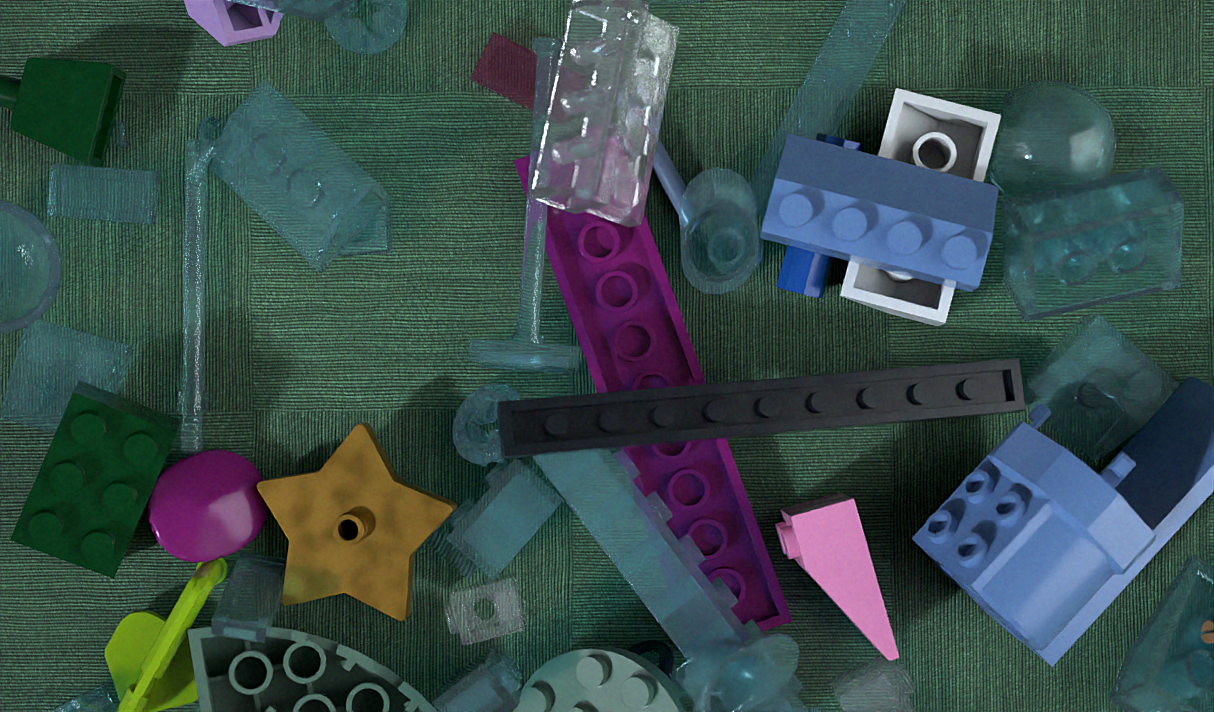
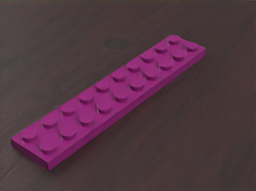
(640, 342)

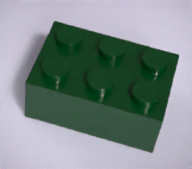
(95, 479)

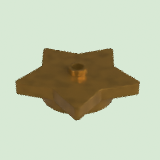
(390, 520)

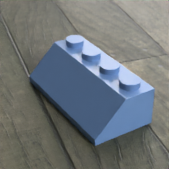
(881, 213)

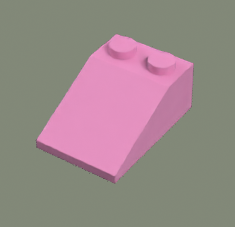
(833, 551)

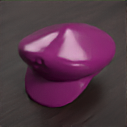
(207, 506)

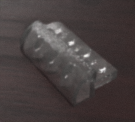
(605, 110)

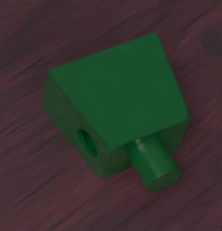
(65, 105)

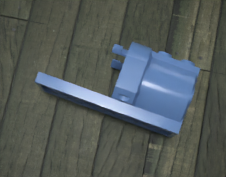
(1056, 542)

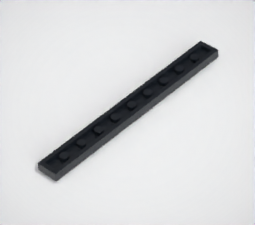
(758, 407)

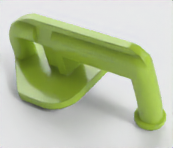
(153, 654)

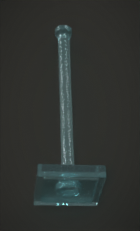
(526, 347)

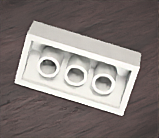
(938, 138)

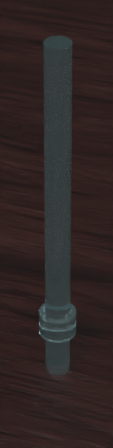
(193, 399)

